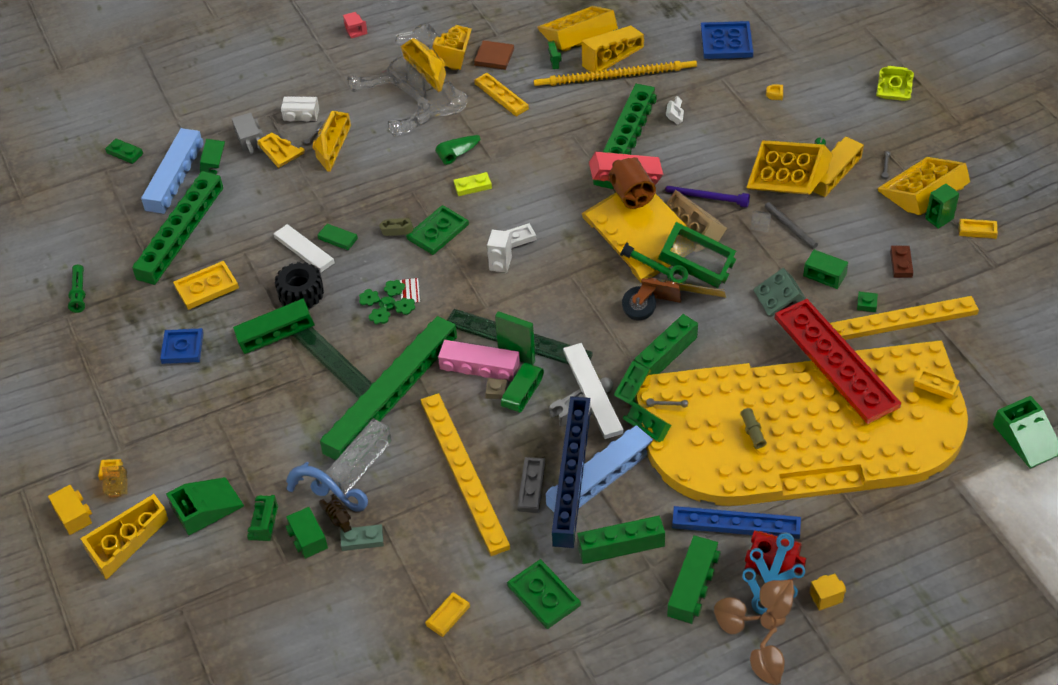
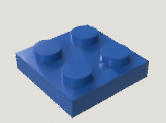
(182, 346)

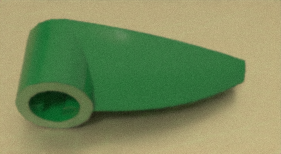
(451, 149)

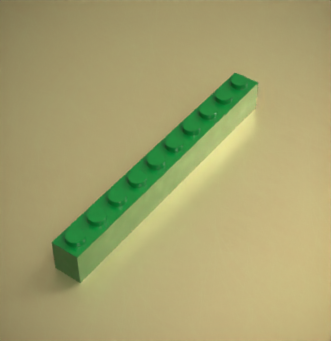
(389, 386)

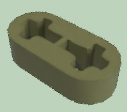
(395, 227)

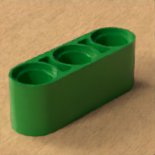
(522, 387)

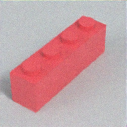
(602, 162)

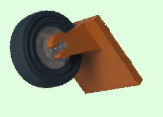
(640, 301)

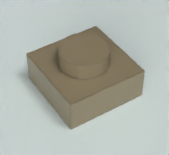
(495, 388)

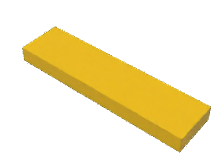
(501, 94)

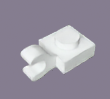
(674, 111)

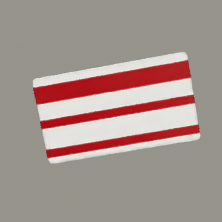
(411, 289)

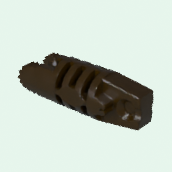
(336, 513)

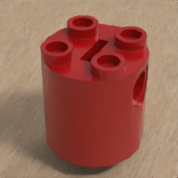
(768, 545)

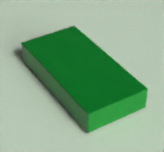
(337, 236)

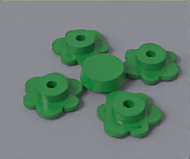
(387, 303)

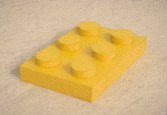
(205, 285)

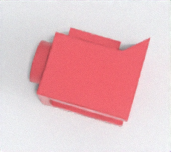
(354, 25)

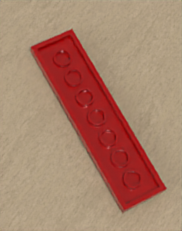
(838, 361)

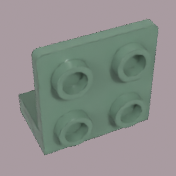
(778, 292)

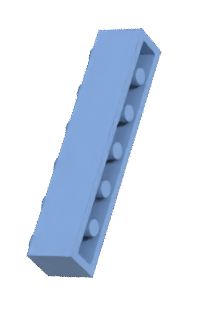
(172, 171)
(608, 465)

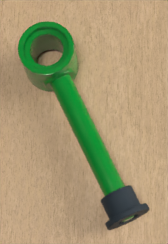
(629, 251)

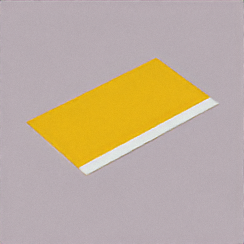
(702, 290)

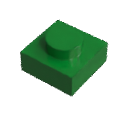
(867, 301)

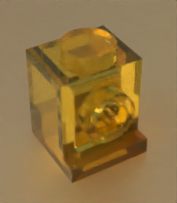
(120, 486)

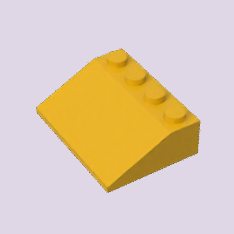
(579, 26)
(789, 167)
(913, 186)

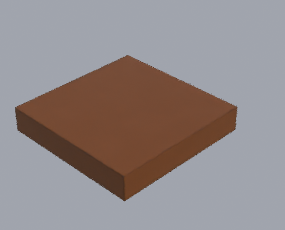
(494, 55)

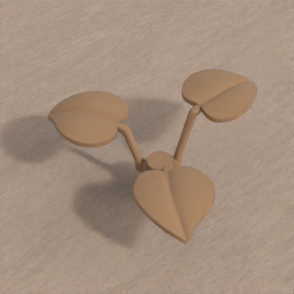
(778, 598)

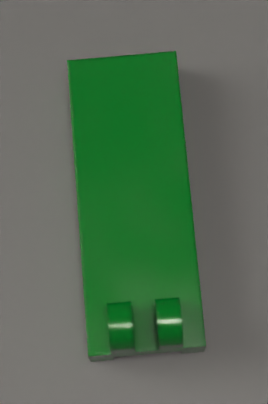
(639, 415)

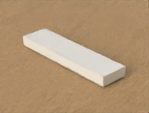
(303, 248)

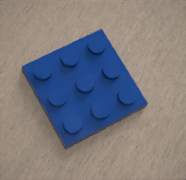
(726, 40)

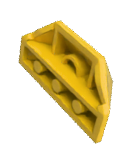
(426, 62)
(331, 138)

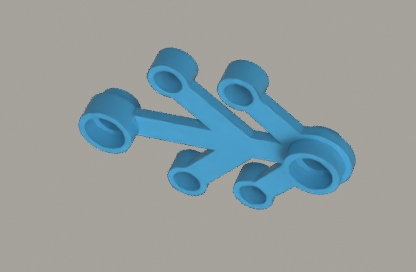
(773, 573)

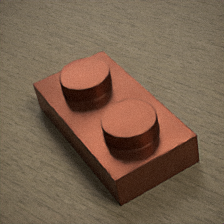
(901, 262)

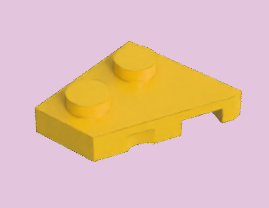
(279, 149)

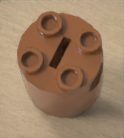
(632, 182)

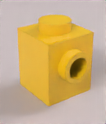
(827, 591)

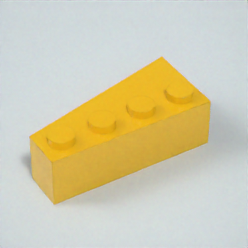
(610, 48)

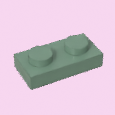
(362, 537)

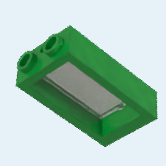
(698, 254)

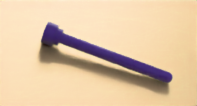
(742, 199)

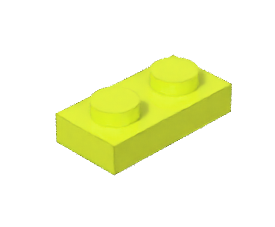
(472, 184)

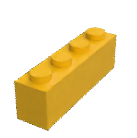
(844, 157)

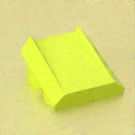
(895, 83)

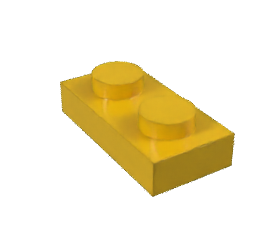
(936, 383)

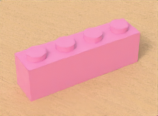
(478, 360)

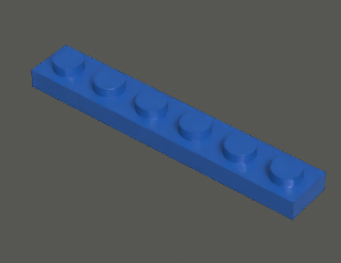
(734, 521)

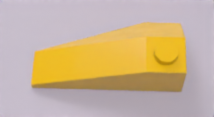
(453, 46)

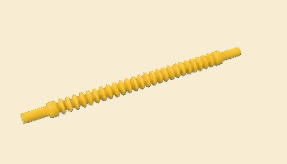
(553, 80)

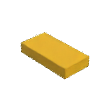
(978, 228)
(447, 614)

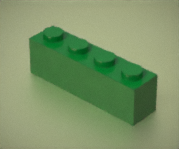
(273, 326)
(669, 345)
(621, 539)
(692, 579)

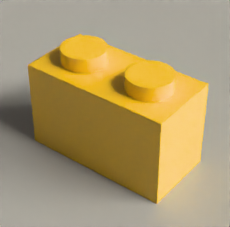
(70, 509)

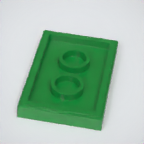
(437, 229)
(515, 335)
(543, 594)

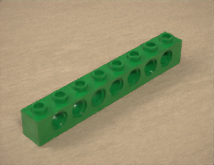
(630, 124)
(177, 228)

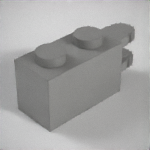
(247, 132)

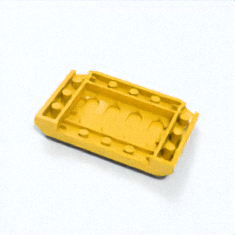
(643, 228)

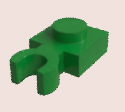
(555, 56)

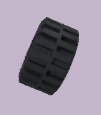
(299, 282)

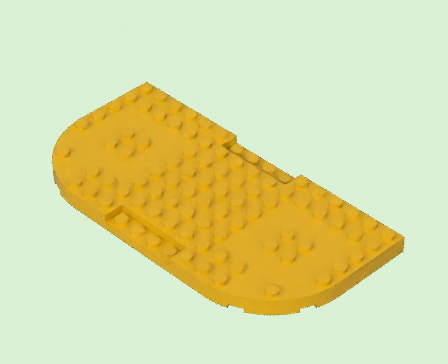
(810, 429)

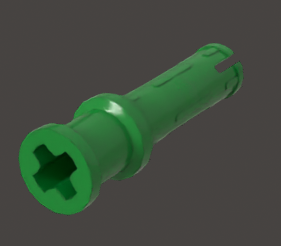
(77, 273)

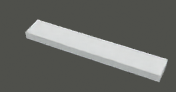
(592, 388)

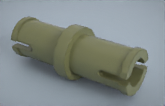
(753, 428)

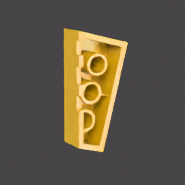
(123, 535)

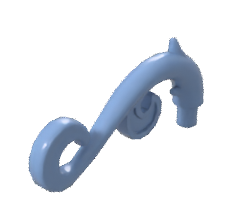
(327, 484)

